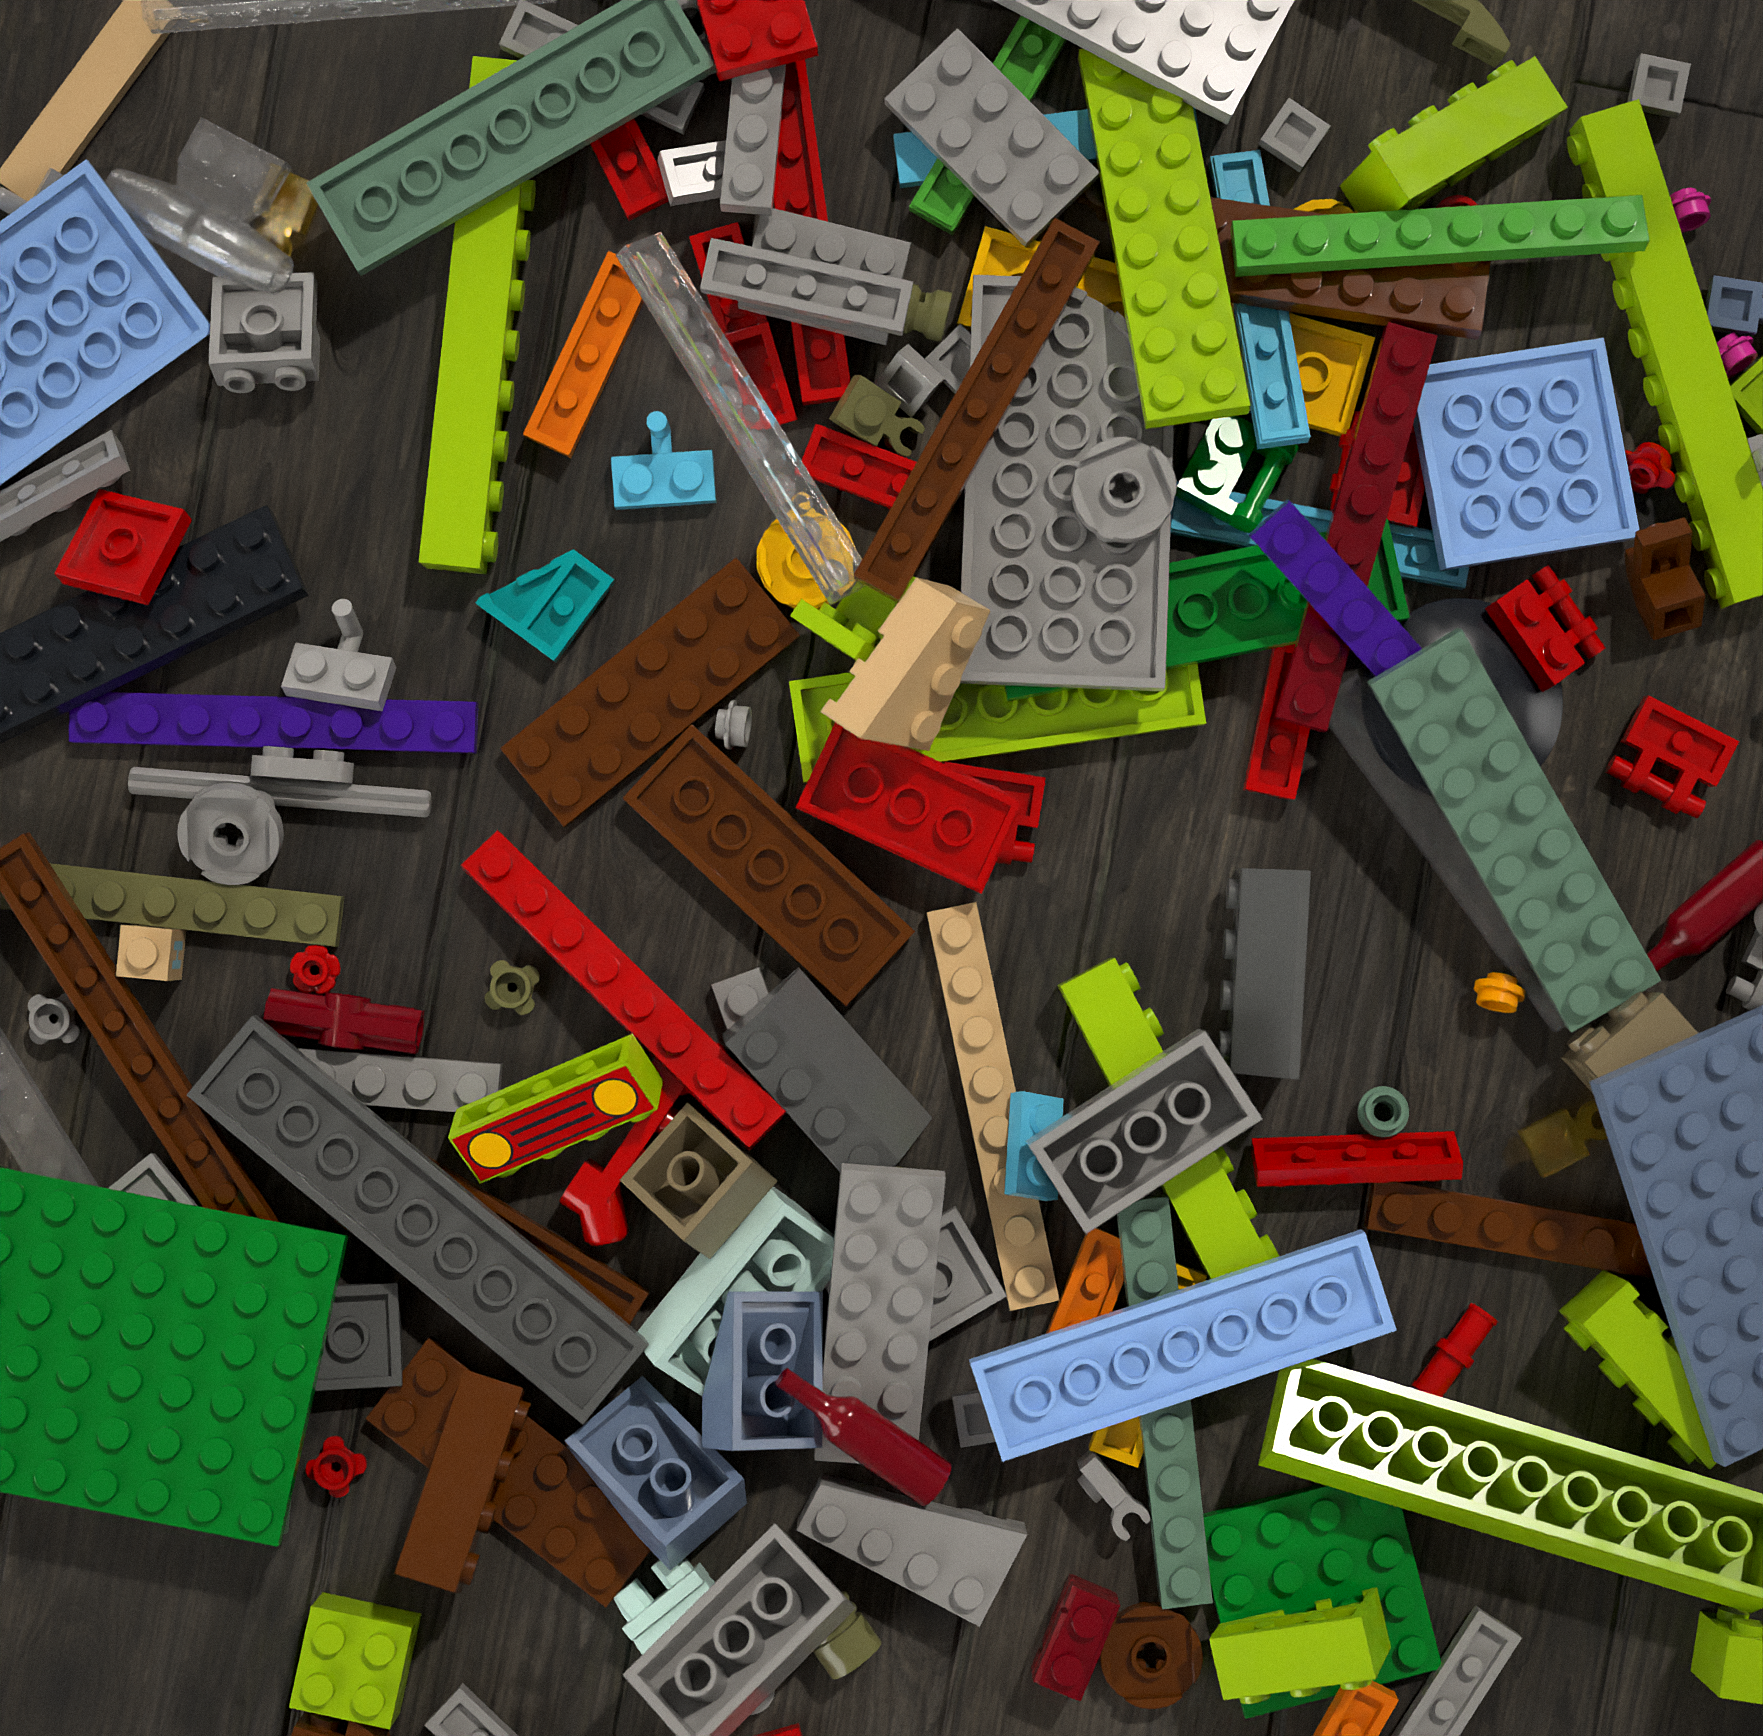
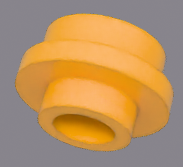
(1499, 992)

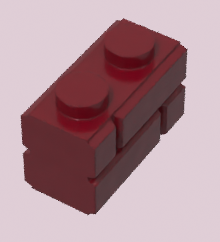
(1075, 1637)

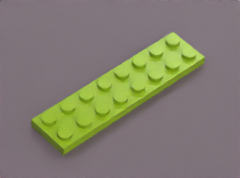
(1164, 248)
(985, 724)

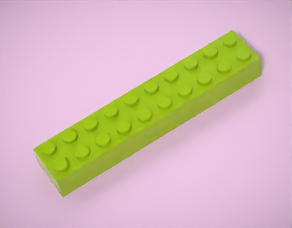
(1517, 1482)

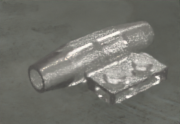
(207, 214)

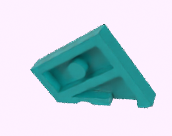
(551, 602)

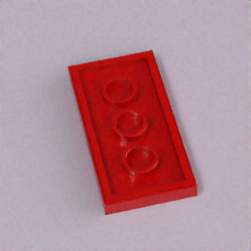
(911, 806)

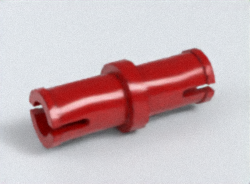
(1455, 1351)

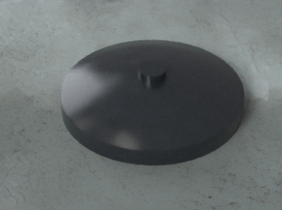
(1534, 712)

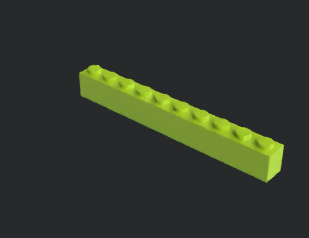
(1678, 356)
(474, 376)

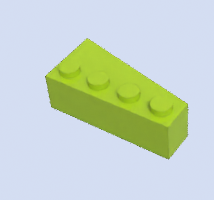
(1455, 140)
(1641, 1357)

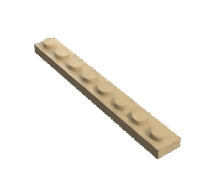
(987, 1092)

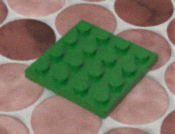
(1318, 1548)

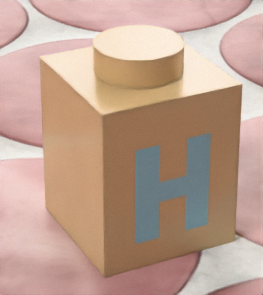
(151, 952)

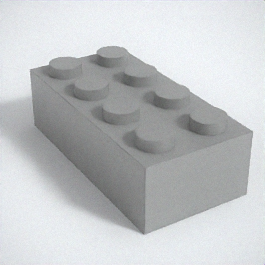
(1143, 1130)
(740, 1639)

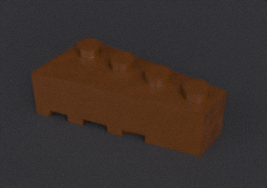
(462, 1482)

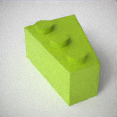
(1301, 1650)

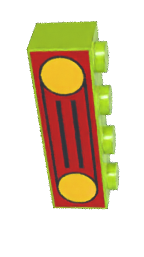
(556, 1109)

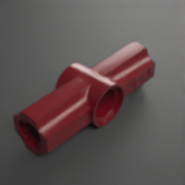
(344, 1020)

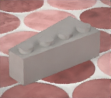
(930, 1549)

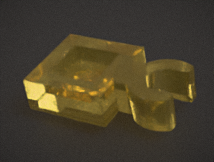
(290, 210)
(1559, 1139)

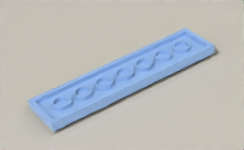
(1182, 1345)

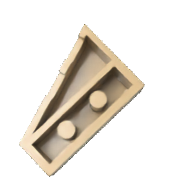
(914, 668)

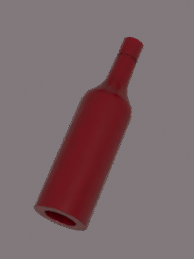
(1712, 908)
(872, 1440)

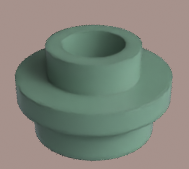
(1398, 1107)

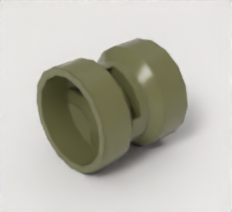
(928, 313)

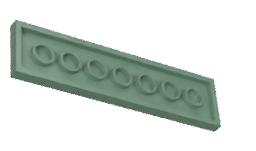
(509, 128)
(1514, 829)

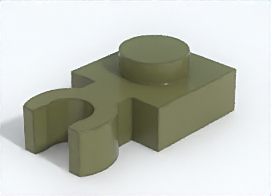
(870, 415)

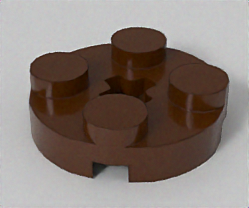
(1173, 1673)

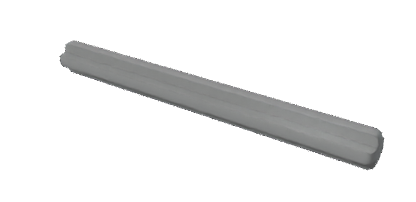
(287, 791)

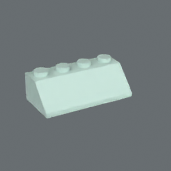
(770, 1251)

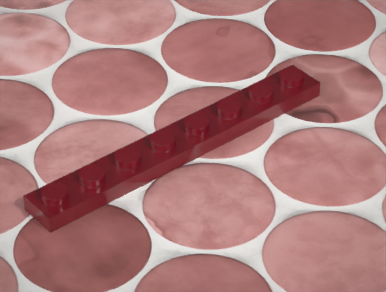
(1359, 515)

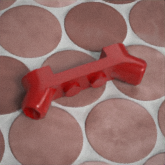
(597, 1191)

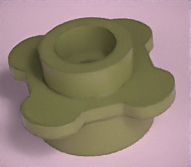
(503, 975)

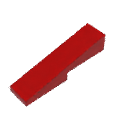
(747, 333)

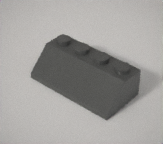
(1265, 971)
(826, 1076)

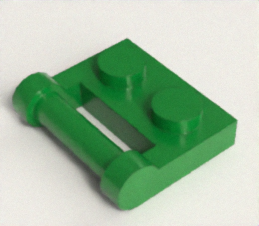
(1219, 464)

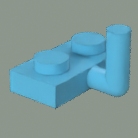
(663, 476)
(1027, 1117)

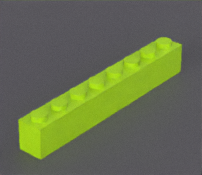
(1201, 1195)

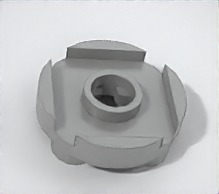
(1134, 462)
(251, 812)

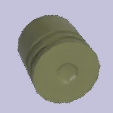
(848, 1645)

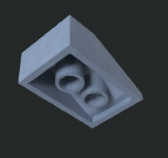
(753, 1346)
(658, 1472)

